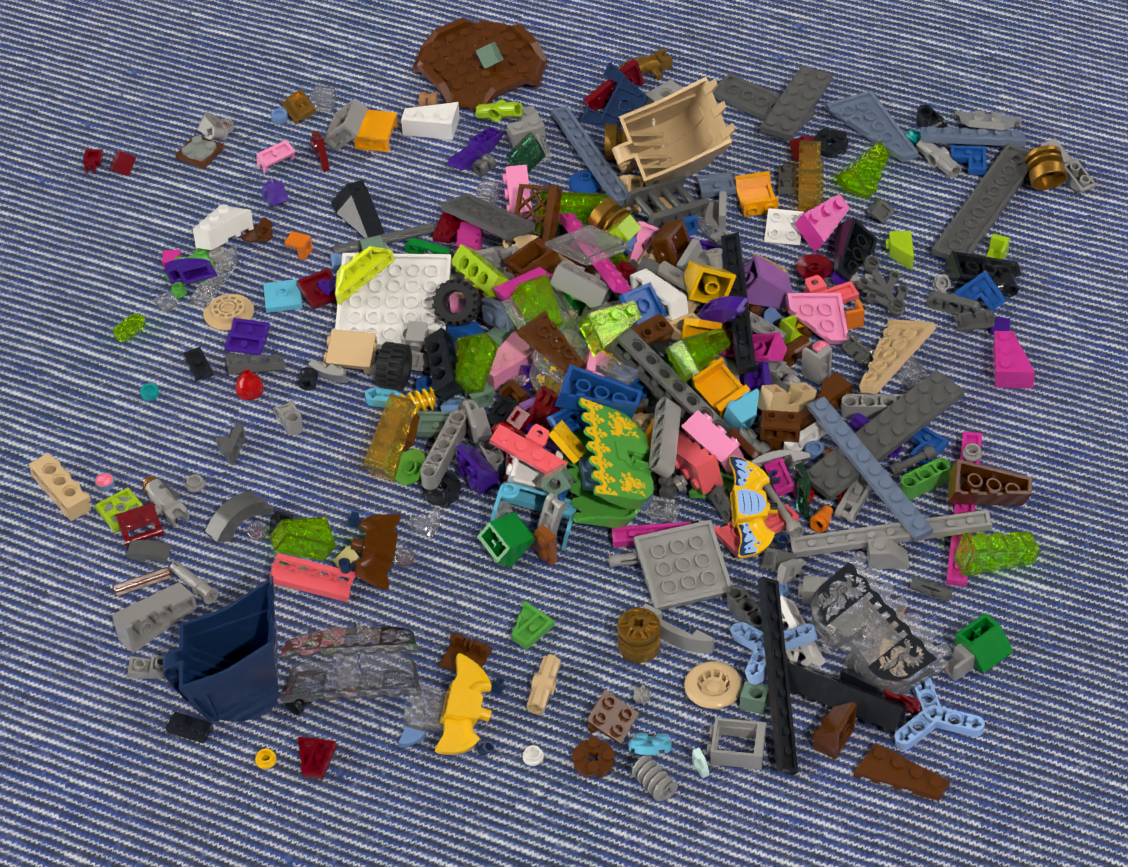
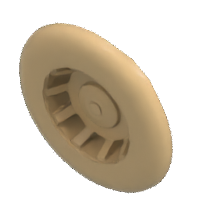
(225, 308)
(713, 691)

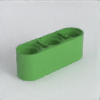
(925, 478)

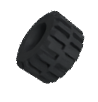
(441, 302)
(393, 366)

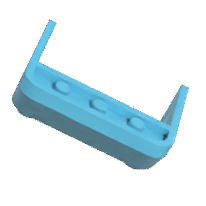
(530, 499)

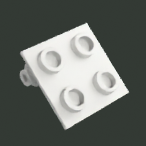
(781, 227)

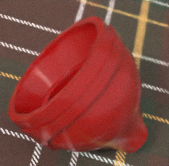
(249, 385)

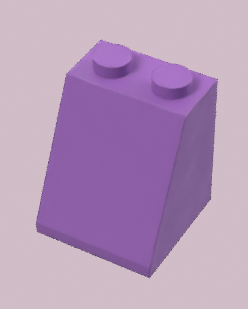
(766, 283)

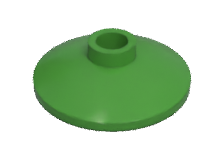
(410, 467)

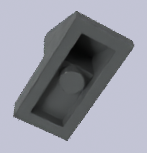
(231, 445)

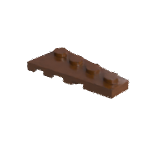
(547, 340)
(892, 769)

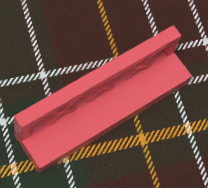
(310, 580)

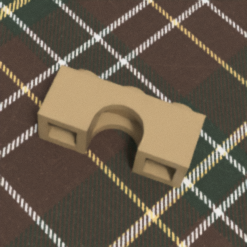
(777, 399)

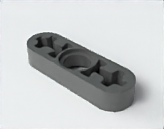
(948, 298)

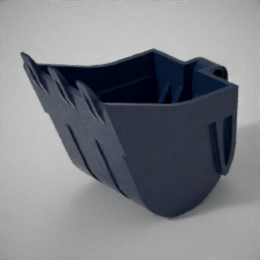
(229, 658)

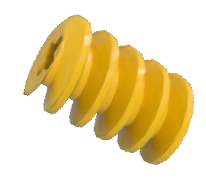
(422, 400)

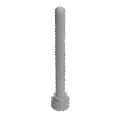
(794, 527)

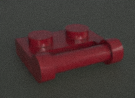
(137, 519)

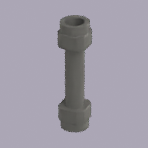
(929, 452)

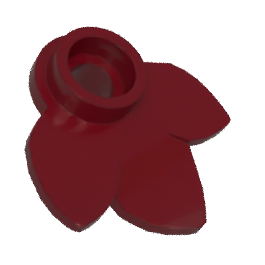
(912, 703)

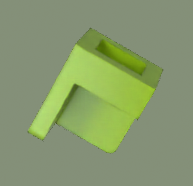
(998, 246)
(788, 325)

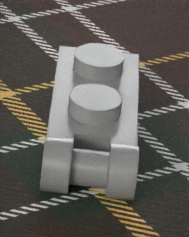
(853, 500)
(549, 516)

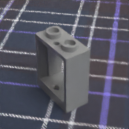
(345, 124)
(738, 728)

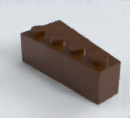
(986, 485)

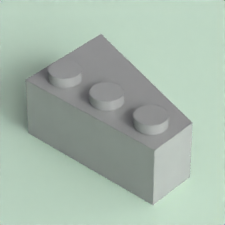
(580, 284)

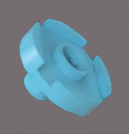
(650, 745)

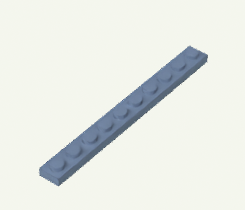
(590, 154)
(870, 469)

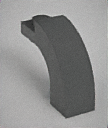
(233, 513)

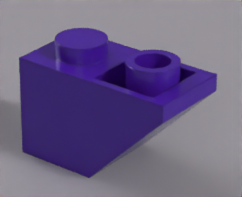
(274, 192)

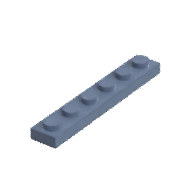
(972, 136)

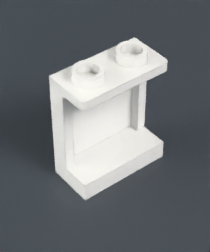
(526, 475)

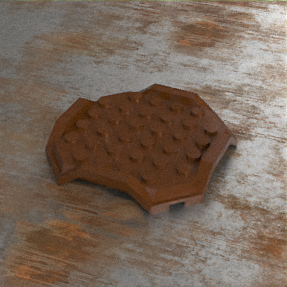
(455, 69)

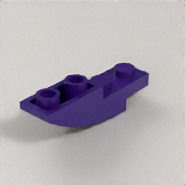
(478, 146)
(722, 309)

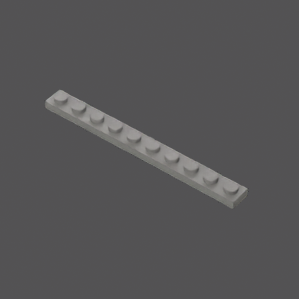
(858, 537)

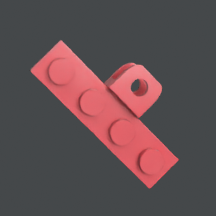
(847, 289)
(528, 449)

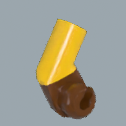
(803, 329)

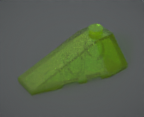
(864, 172)

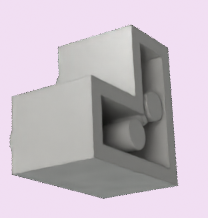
(527, 122)

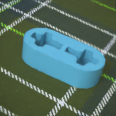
(380, 396)

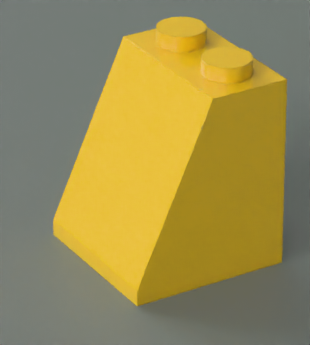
(707, 282)

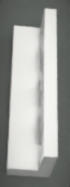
(792, 616)

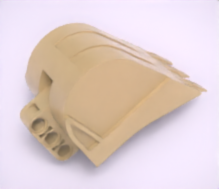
(674, 134)

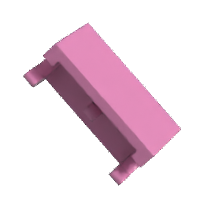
(274, 155)

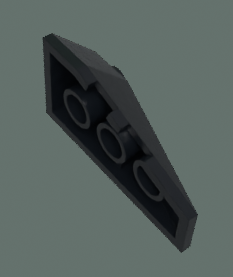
(357, 209)
(852, 247)

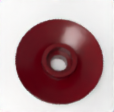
(814, 265)

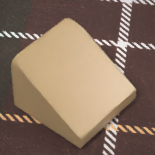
(346, 553)

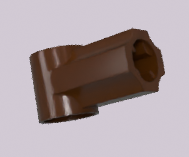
(795, 348)

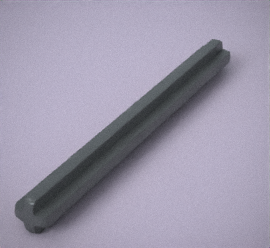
(388, 238)

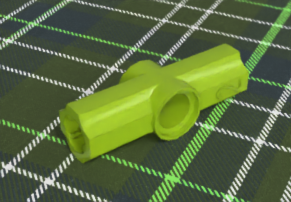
(499, 110)

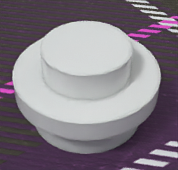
(533, 755)

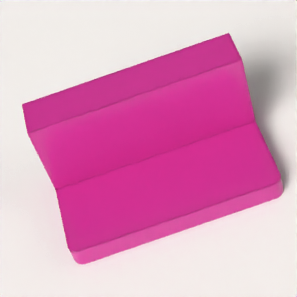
(786, 484)

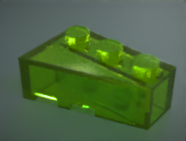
(605, 325)
(304, 537)

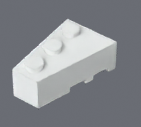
(221, 225)

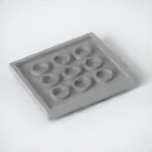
(683, 565)

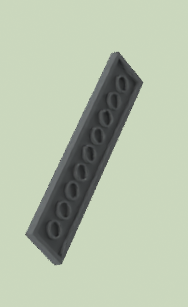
(984, 203)
(887, 432)

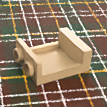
(351, 349)

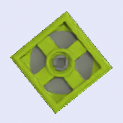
(116, 504)

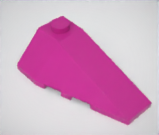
(767, 346)

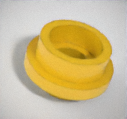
(265, 754)

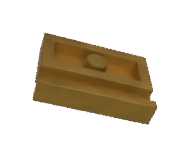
(298, 106)

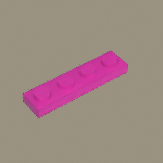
(625, 535)

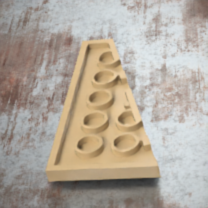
(893, 350)

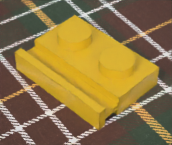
(567, 441)

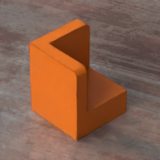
(301, 242)
(855, 317)

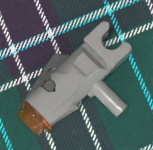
(165, 500)

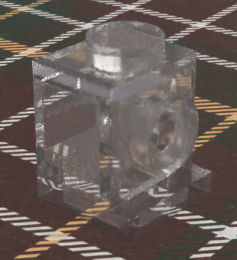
(660, 504)

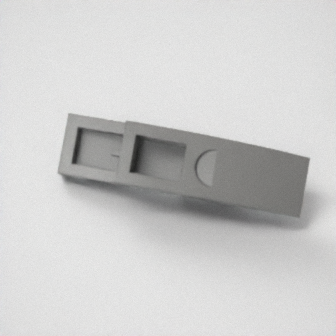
(1077, 175)

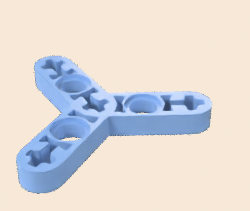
(799, 636)
(929, 724)

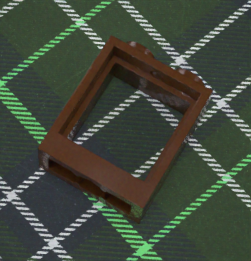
(662, 242)
(548, 258)

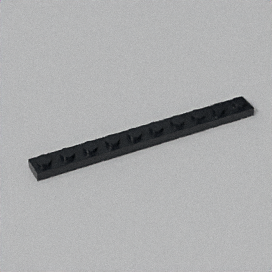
(740, 324)
(777, 676)

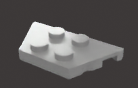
(988, 121)

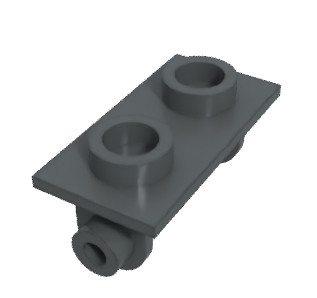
(983, 319)
(855, 345)
(721, 498)

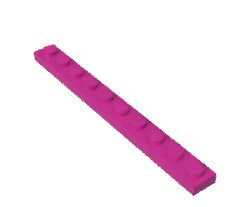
(604, 267)
(954, 575)

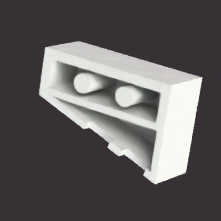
(431, 121)
(672, 300)

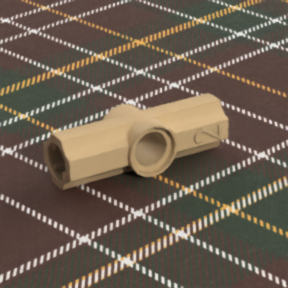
(543, 684)

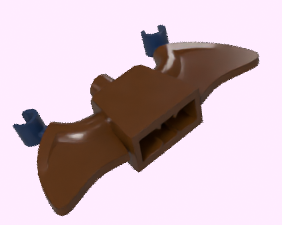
(376, 548)

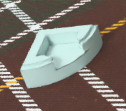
(700, 763)

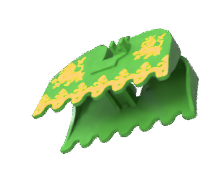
(621, 456)

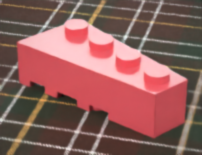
(697, 465)

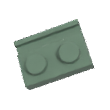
(431, 423)

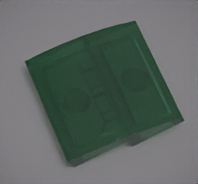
(526, 152)
(803, 489)

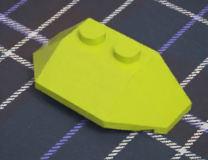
(361, 270)

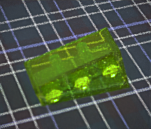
(536, 297)
(475, 361)

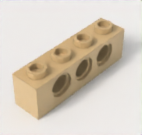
(60, 486)

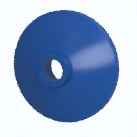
(584, 182)

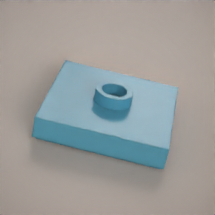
(282, 296)

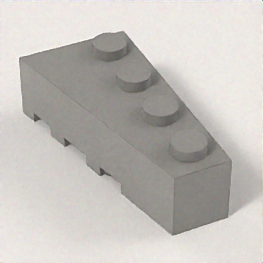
(152, 616)

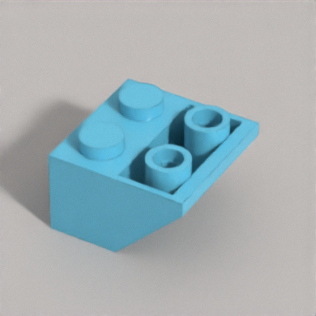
(743, 411)

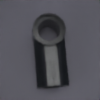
(1007, 284)

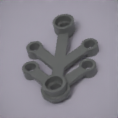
(894, 305)

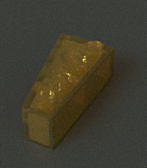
(809, 175)
(390, 438)

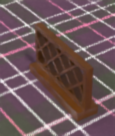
(552, 208)

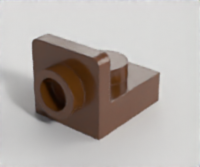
(514, 391)

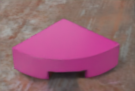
(169, 255)

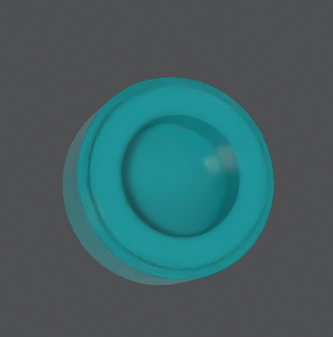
(149, 391)

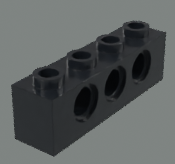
(442, 364)

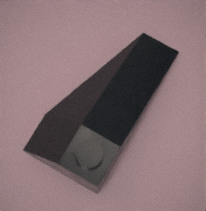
(967, 266)

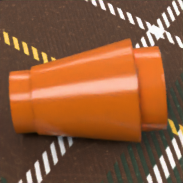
(821, 519)

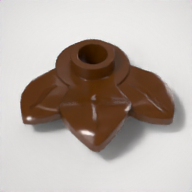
(260, 232)

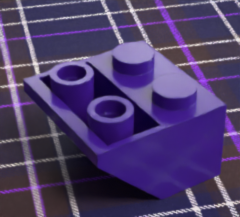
(476, 469)

